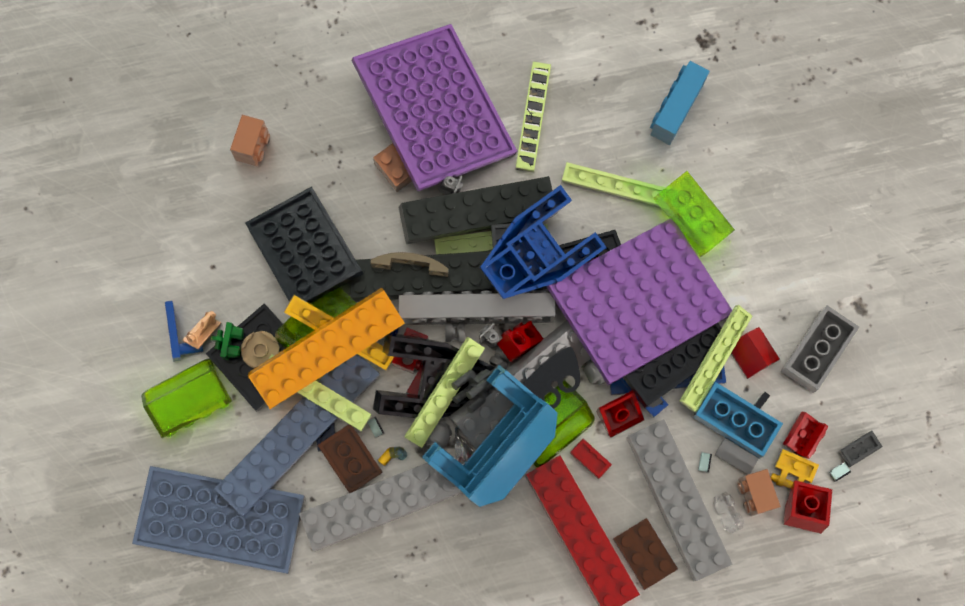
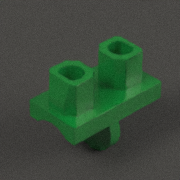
(228, 350)

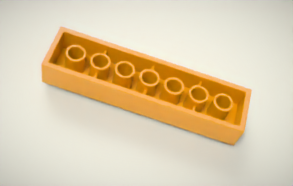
(325, 348)

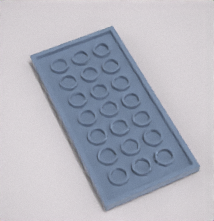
(190, 518)

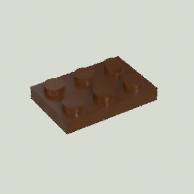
(350, 458)
(645, 554)

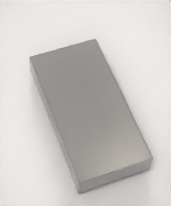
(736, 456)

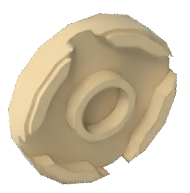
(258, 348)

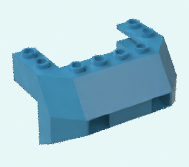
(506, 450)

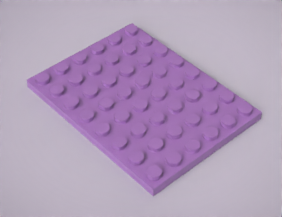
(434, 106)
(640, 300)

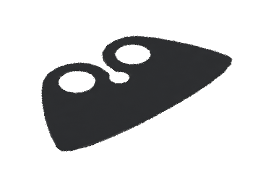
(555, 369)

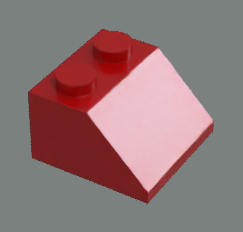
(808, 507)

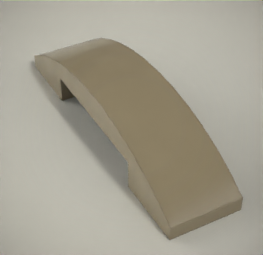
(385, 261)

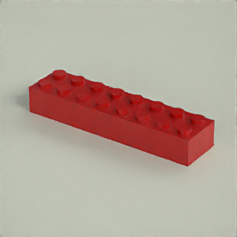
(581, 534)

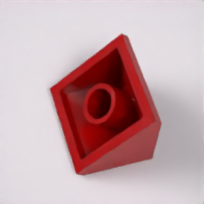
(754, 353)
(620, 414)

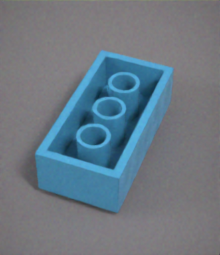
(678, 102)
(738, 420)

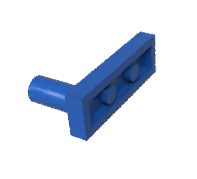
(176, 348)

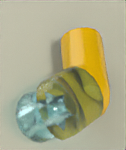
(392, 452)

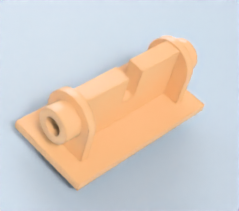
(202, 330)

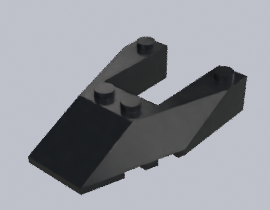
(436, 359)

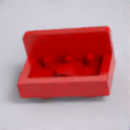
(805, 435)

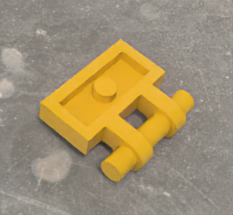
(794, 465)

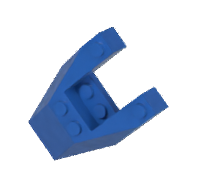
(530, 256)

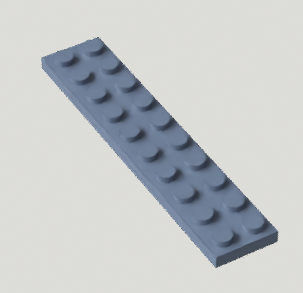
(292, 437)

